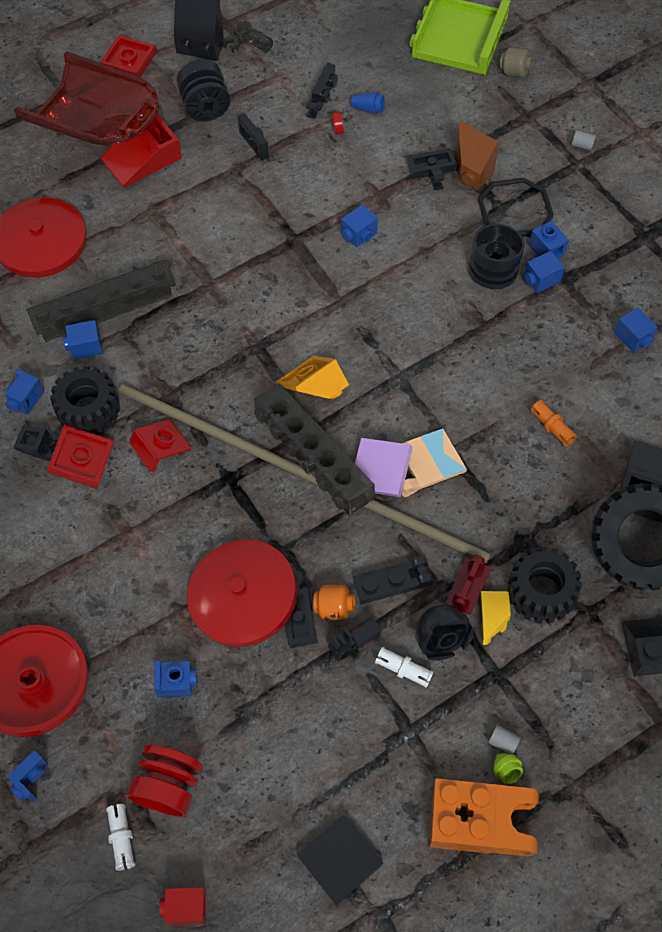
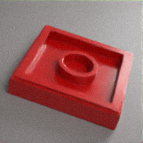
(129, 55)
(80, 456)

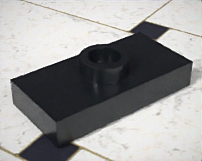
(253, 136)

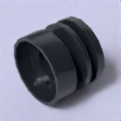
(203, 90)
(496, 256)

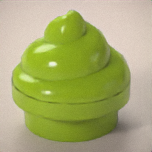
(507, 768)

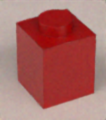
(183, 906)

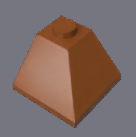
(474, 155)

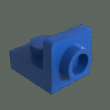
(27, 772)

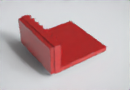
(158, 442)

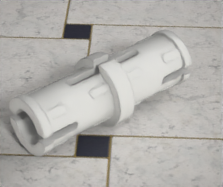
(404, 667)
(120, 837)

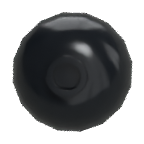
(443, 631)

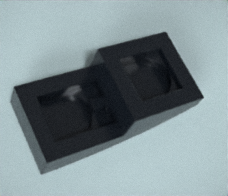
(36, 442)

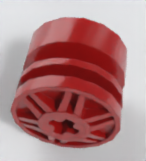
(167, 773)

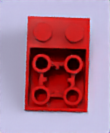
(143, 154)

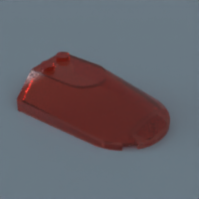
(96, 103)

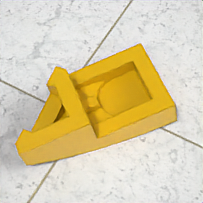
(495, 613)

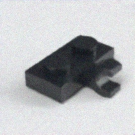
(432, 165)

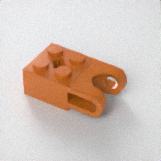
(489, 819)

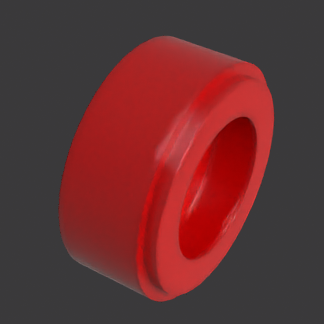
(337, 121)

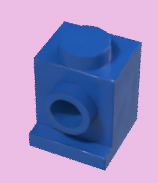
(23, 393)
(166, 687)

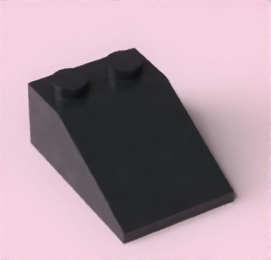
(198, 28)

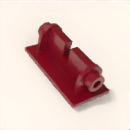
(468, 584)

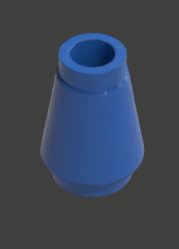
(369, 102)

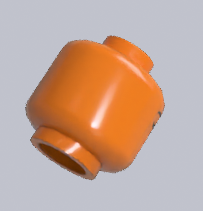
(334, 602)

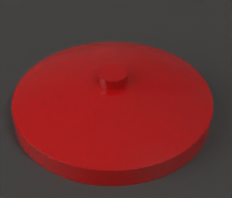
(41, 237)
(242, 593)
(39, 679)

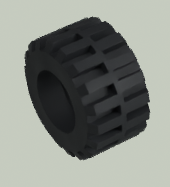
(83, 384)
(549, 565)

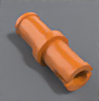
(553, 423)

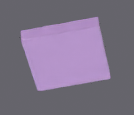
(384, 464)

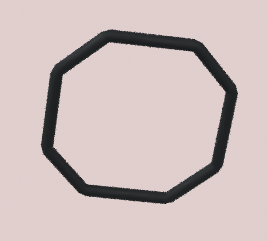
(515, 181)

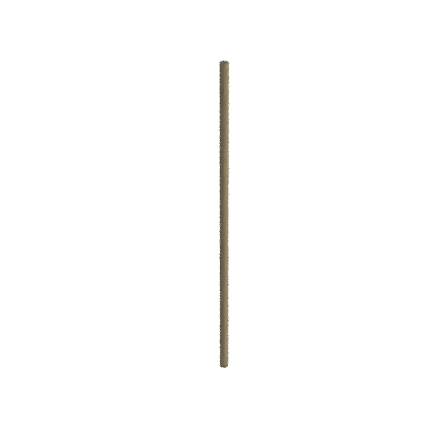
(296, 469)

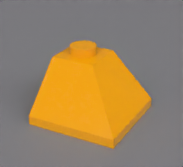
(316, 377)

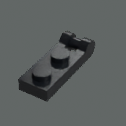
(392, 580)

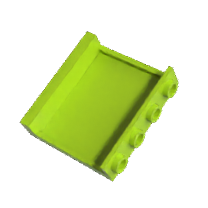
(459, 33)

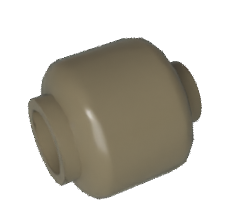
(516, 62)

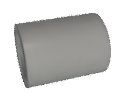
(583, 140)
(504, 740)

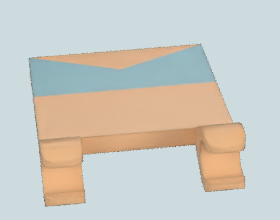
(431, 461)

